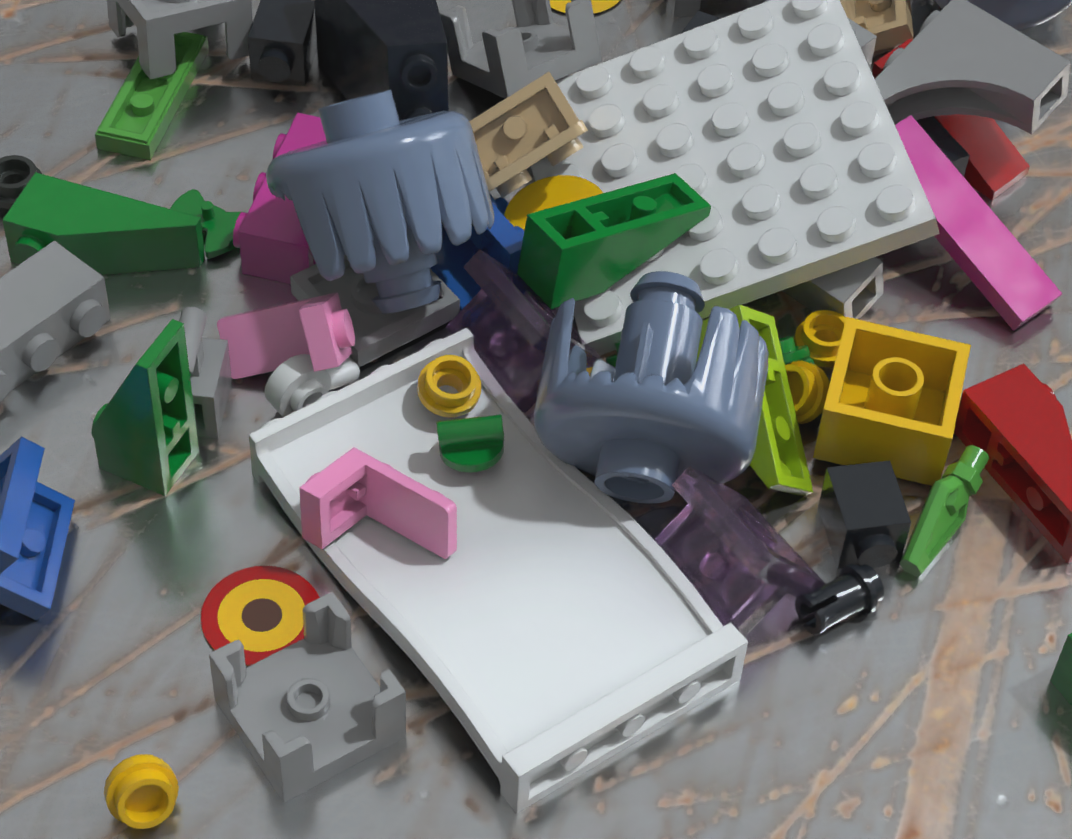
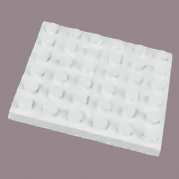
(769, 128)

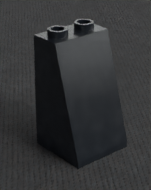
(385, 47)

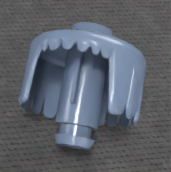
(383, 192)
(658, 406)

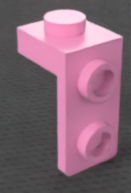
(273, 334)
(365, 486)

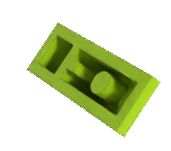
(779, 446)

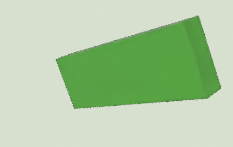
(146, 105)

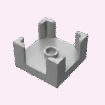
(161, 19)
(522, 53)
(309, 704)

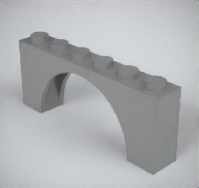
(954, 66)

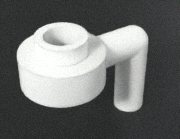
(297, 385)

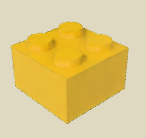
(892, 400)

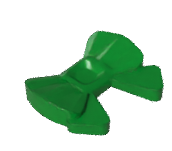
(214, 221)

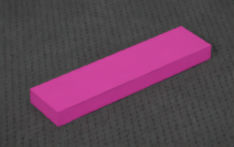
(976, 235)

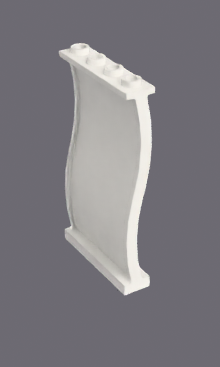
(554, 616)

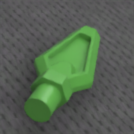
(944, 510)

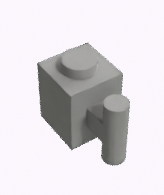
(208, 373)

